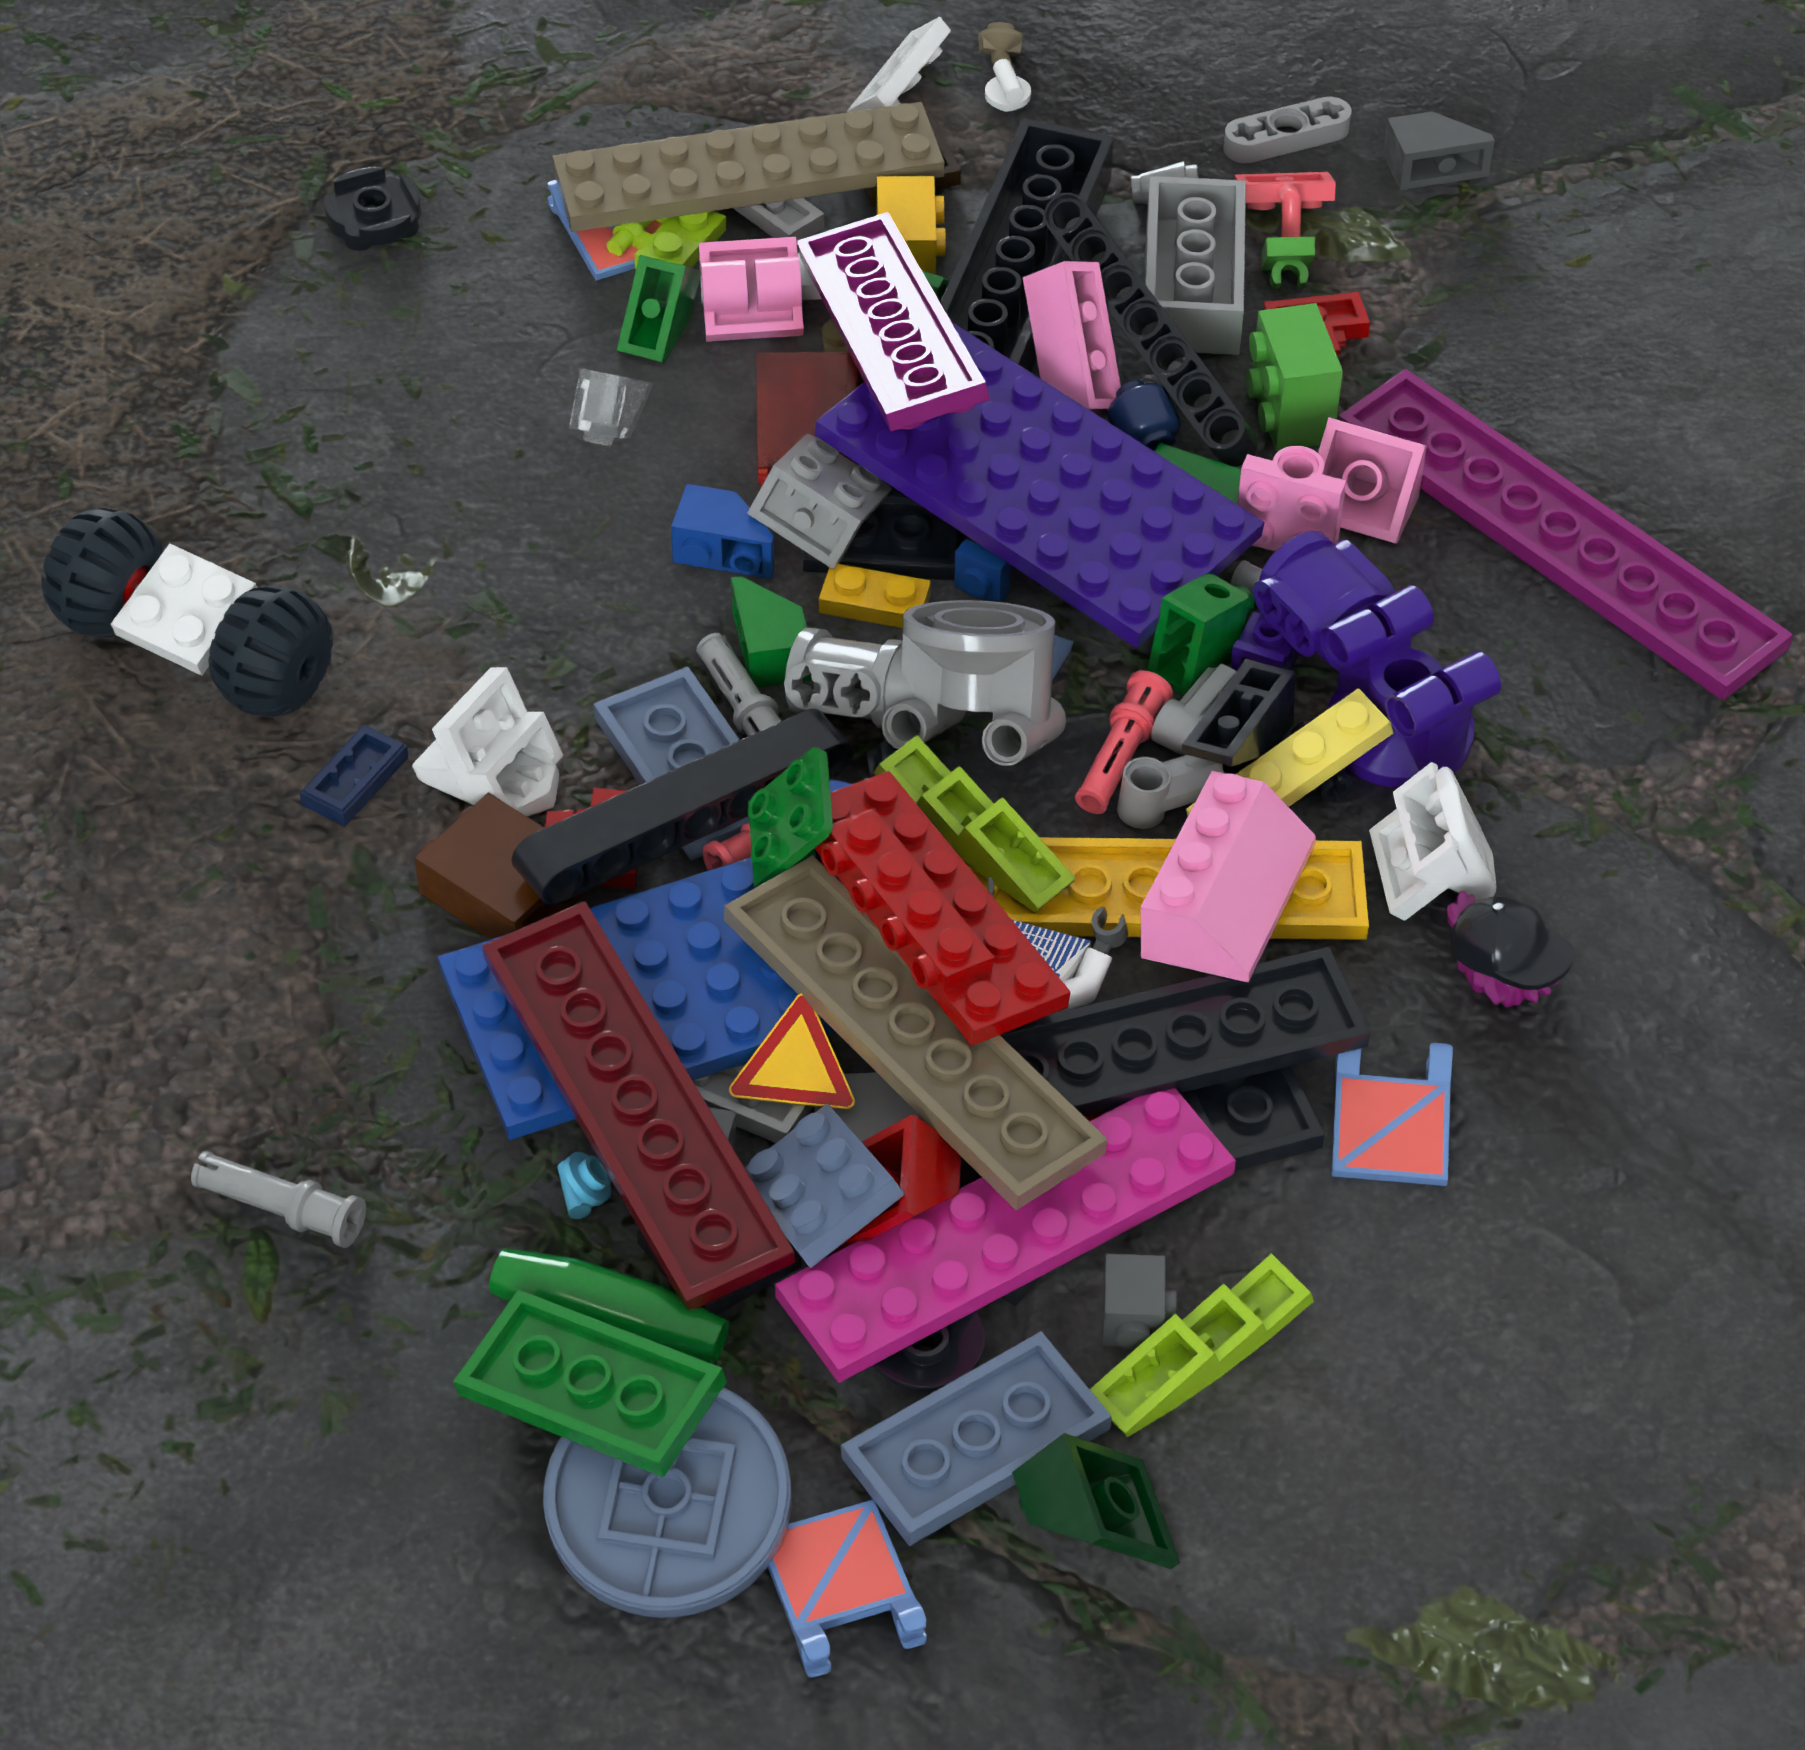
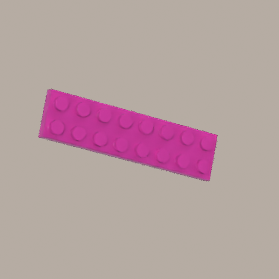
(979, 1248)

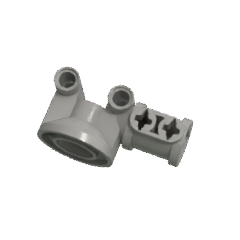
(948, 663)

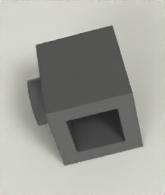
(1134, 1299)

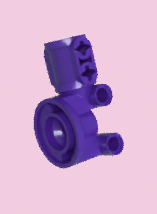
(1347, 611)

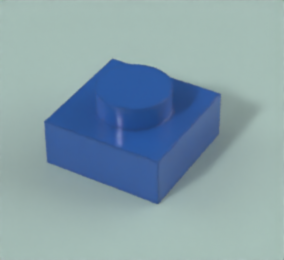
(981, 572)

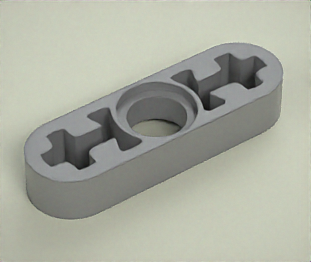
(1257, 136)

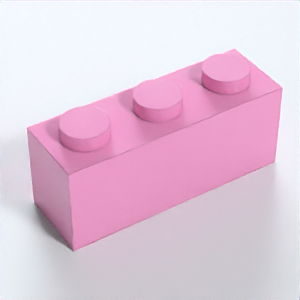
(1073, 333)

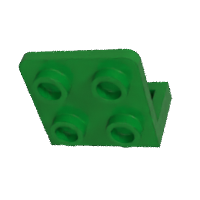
(790, 816)

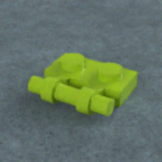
(673, 241)

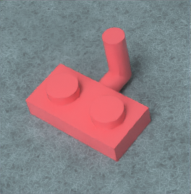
(1293, 190)

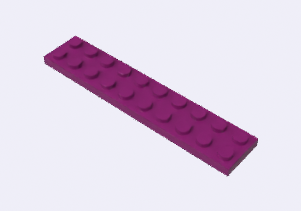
(1576, 539)

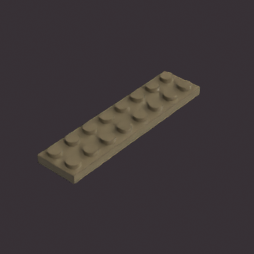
(745, 166)
(975, 1096)

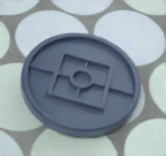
(678, 1538)

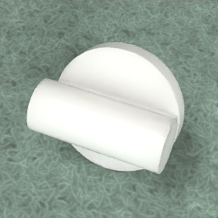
(1007, 90)

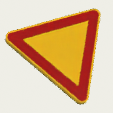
(795, 1065)

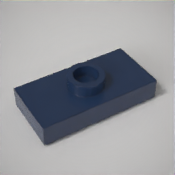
(354, 775)

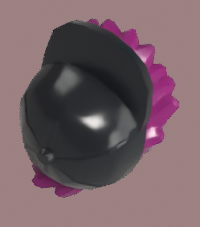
(1506, 949)

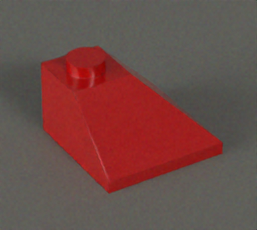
(920, 1165)

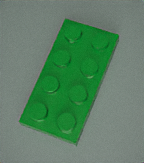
(590, 1382)

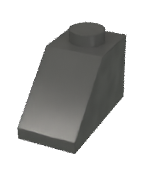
(1435, 150)

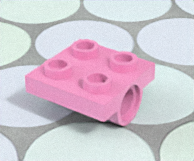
(751, 289)
(1291, 496)

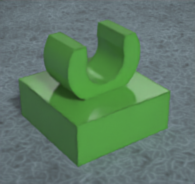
(1288, 254)

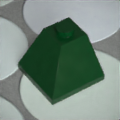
(1095, 1499)

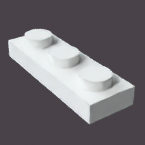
(903, 67)

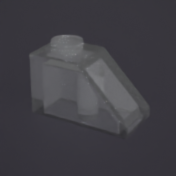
(607, 405)

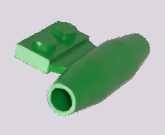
(611, 1298)

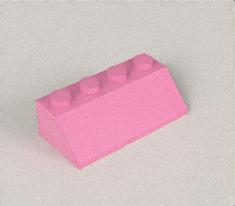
(1225, 879)

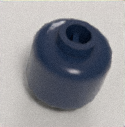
(1145, 414)

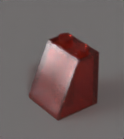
(793, 394)

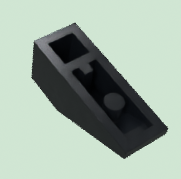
(1246, 716)

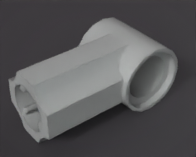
(1180, 717)
(1158, 786)

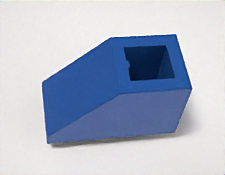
(718, 534)

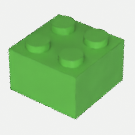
(1293, 375)

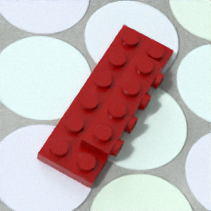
(936, 912)

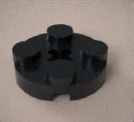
(361, 227)

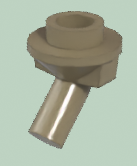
(1000, 41)

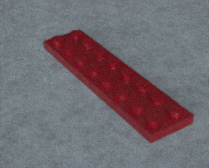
(638, 1107)

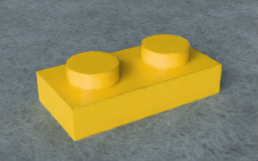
(871, 595)

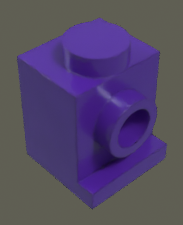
(1263, 644)

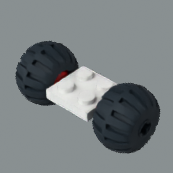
(116, 580)

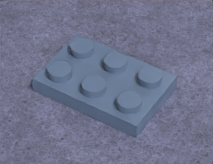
(821, 1184)

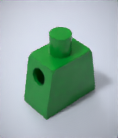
(1198, 629)

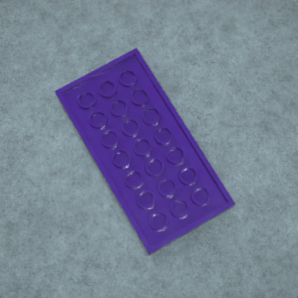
(1053, 493)

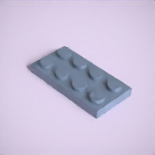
(666, 728)
(971, 1436)

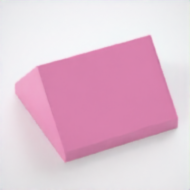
(1379, 474)

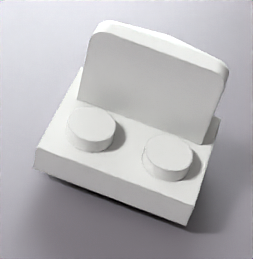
(494, 748)
(1431, 844)

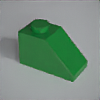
(658, 308)
(765, 630)

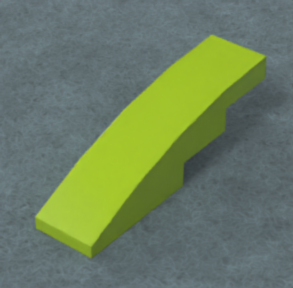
(980, 831)
(1202, 1347)

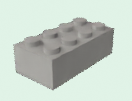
(1198, 258)

